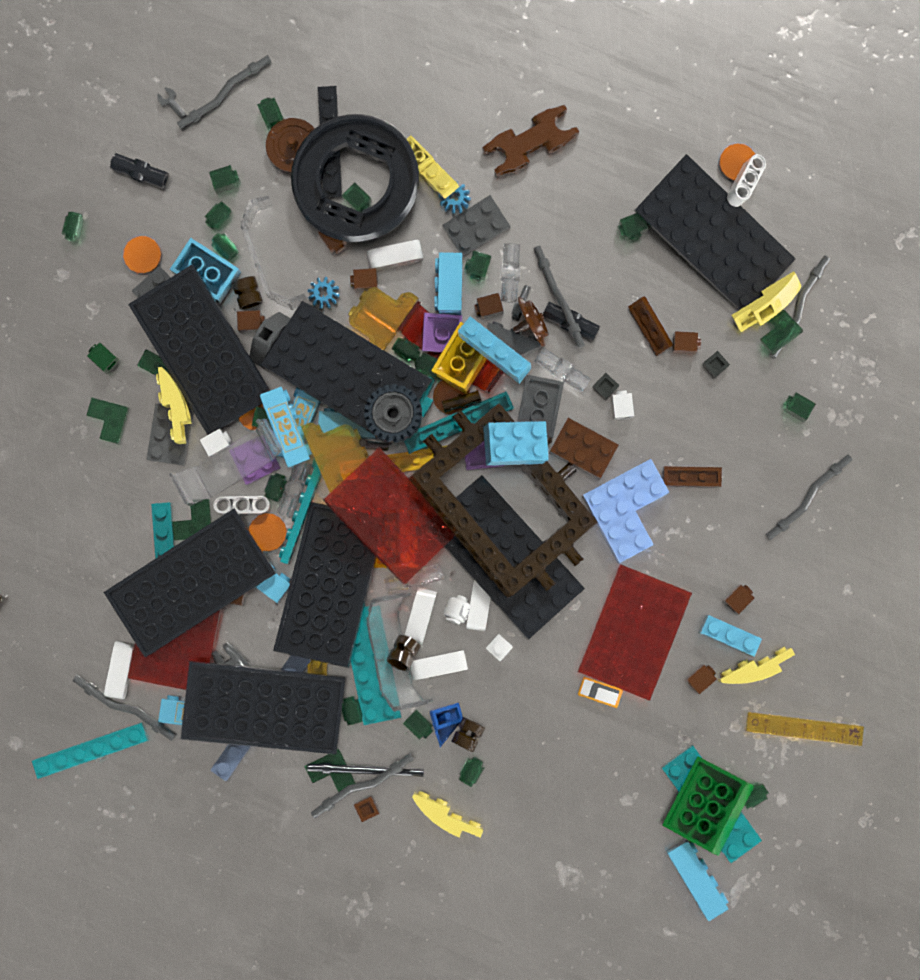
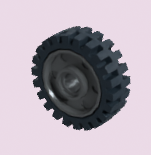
(387, 399)

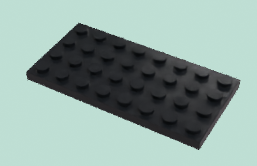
(714, 235)
(200, 349)
(337, 364)
(189, 582)
(325, 591)
(532, 604)
(262, 707)

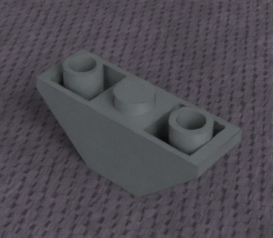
(267, 336)
(518, 342)

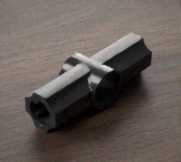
(139, 170)
(555, 314)

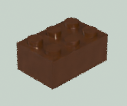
(583, 448)

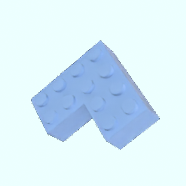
(616, 505)

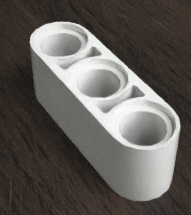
(749, 173)
(395, 255)
(251, 504)
(479, 609)
(420, 614)
(438, 665)
(118, 672)

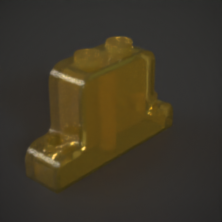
(380, 315)
(335, 451)

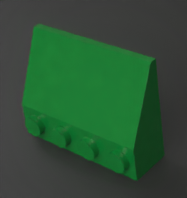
(708, 806)

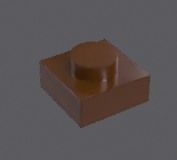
(366, 809)

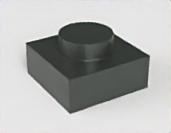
(716, 364)
(605, 386)

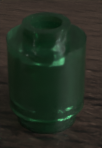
(217, 215)
(73, 226)
(224, 246)
(406, 349)
(275, 487)
(351, 711)
(471, 771)
(757, 796)

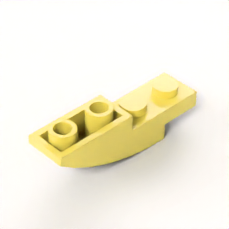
(431, 171)
(770, 304)
(173, 398)
(750, 672)
(438, 811)

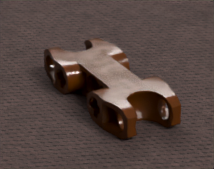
(542, 134)

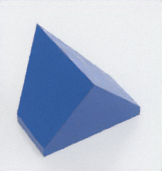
(445, 721)

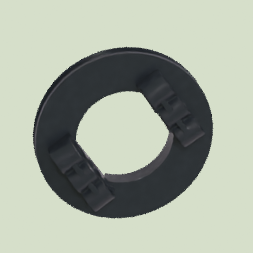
(366, 136)

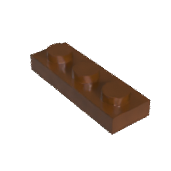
(650, 325)
(692, 476)

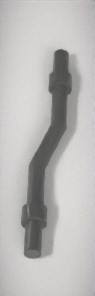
(252, 68)
(816, 273)
(573, 328)
(834, 469)
(90, 689)
(329, 803)

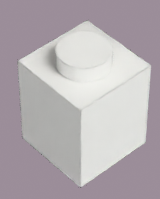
(622, 405)
(215, 442)
(499, 647)

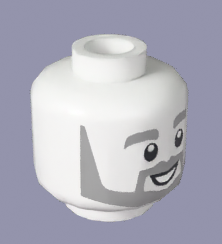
(457, 610)

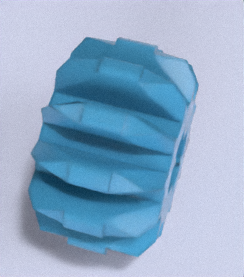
(461, 202)
(316, 296)

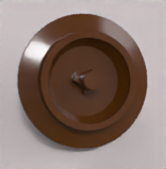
(285, 140)
(532, 321)

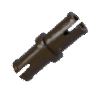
(461, 401)

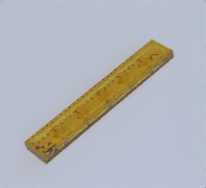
(804, 728)

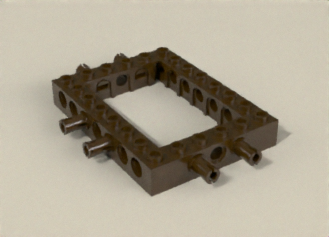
(552, 484)

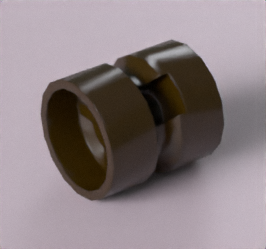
(247, 292)
(403, 651)
(464, 740)

